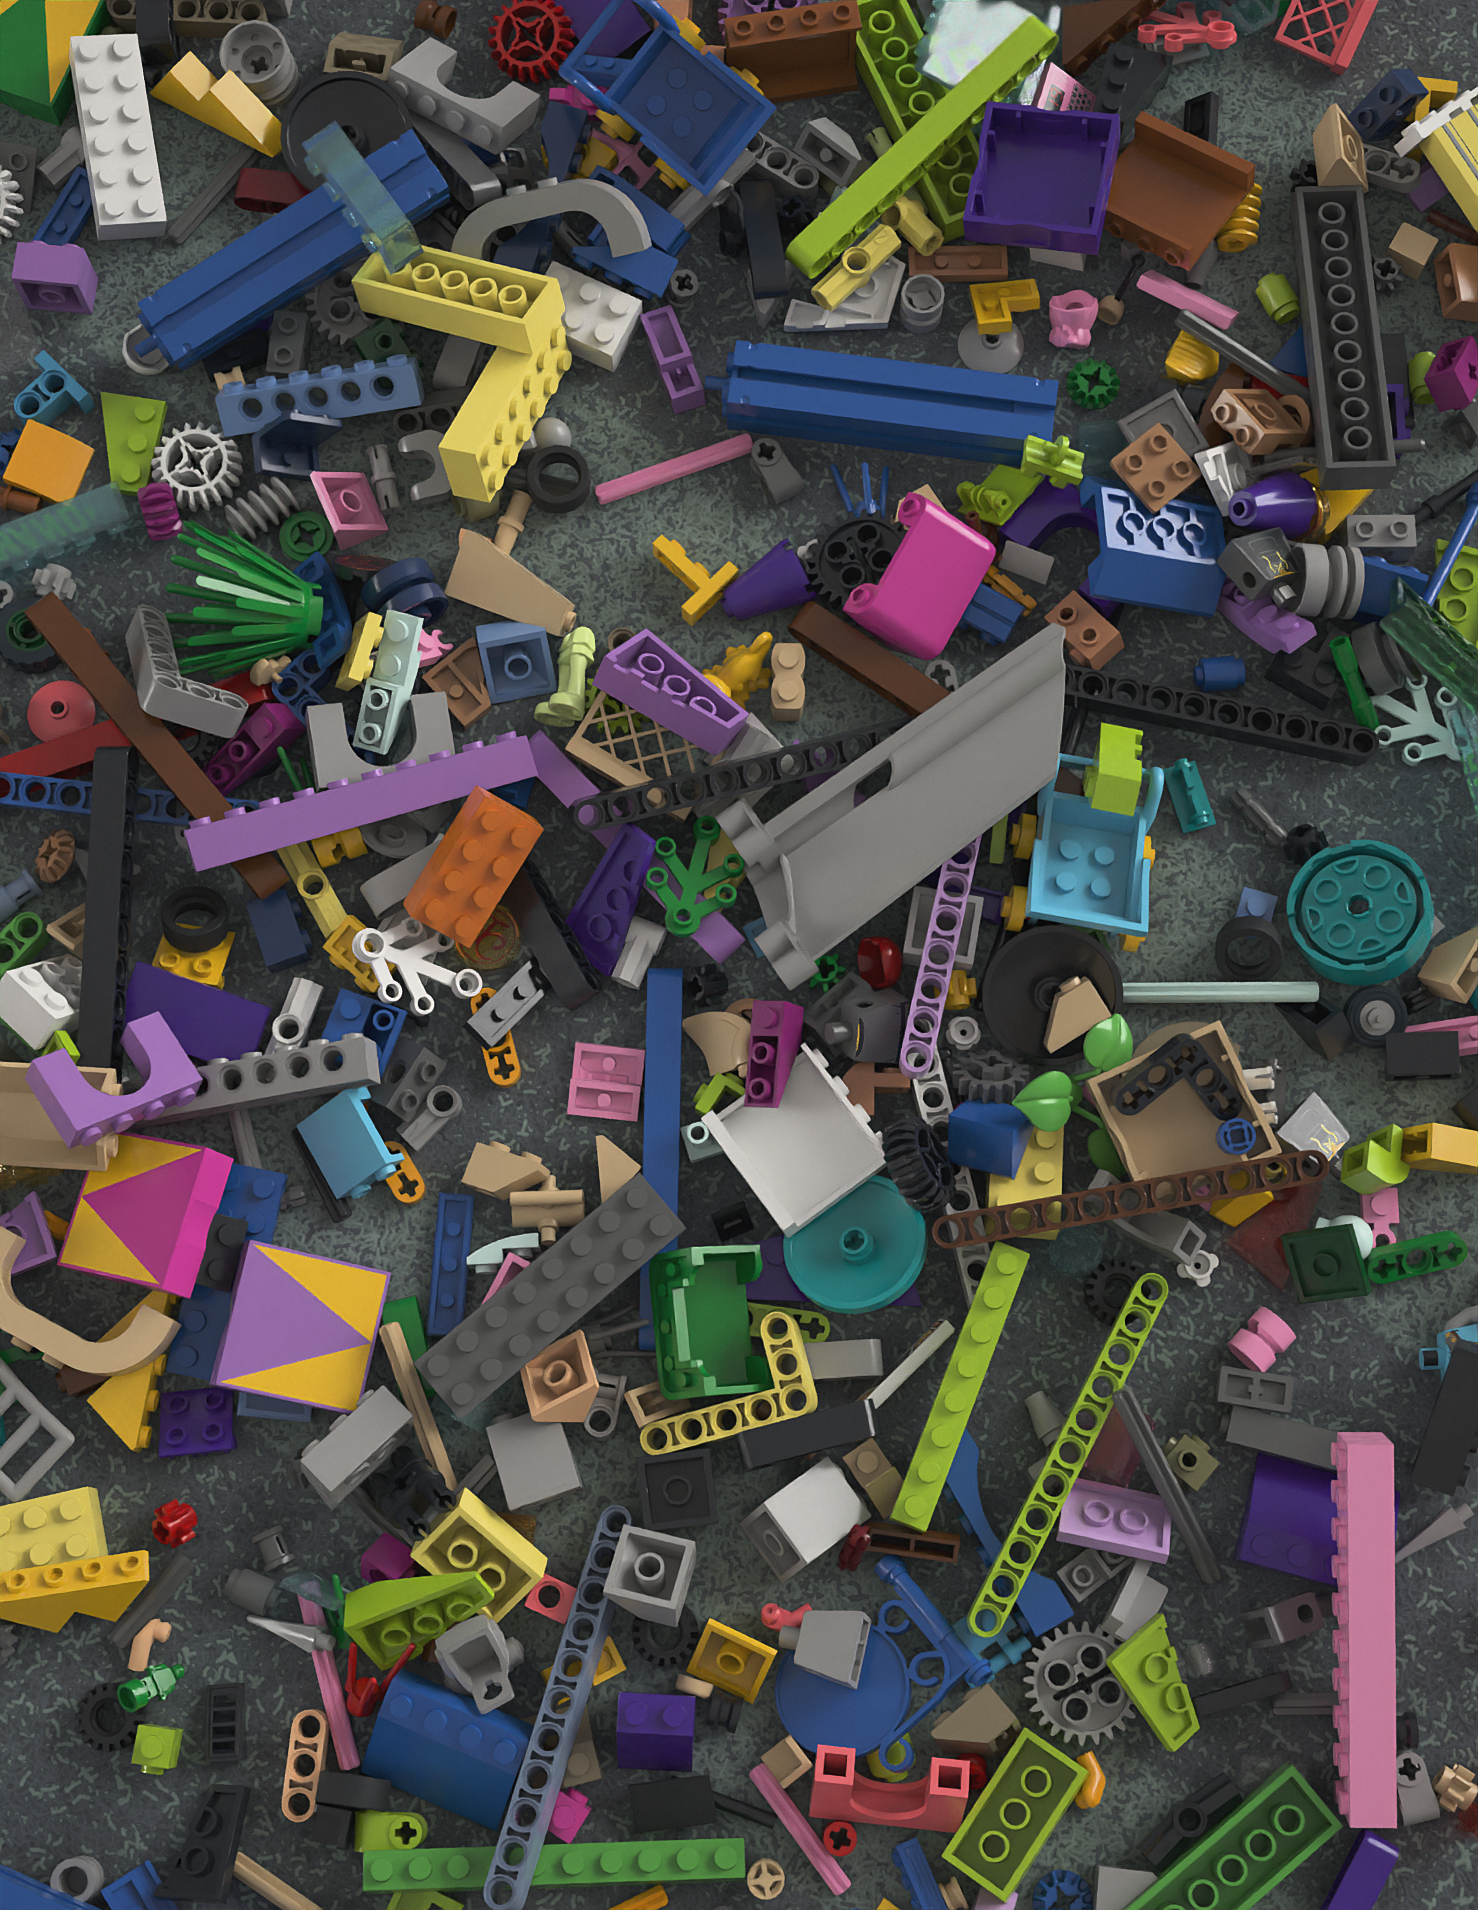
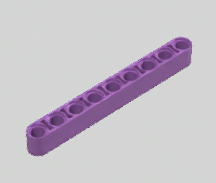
(570, 783)

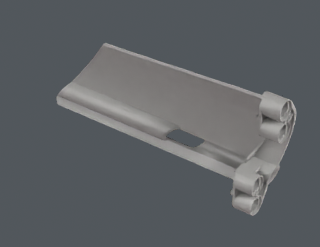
(953, 776)

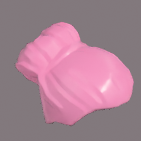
(1072, 319)

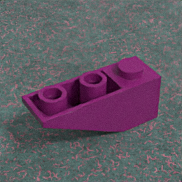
(253, 746)
(772, 1051)

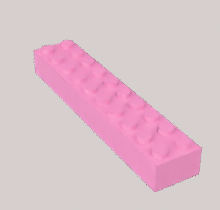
(1365, 1629)

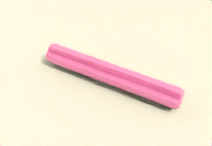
(800, 1829)

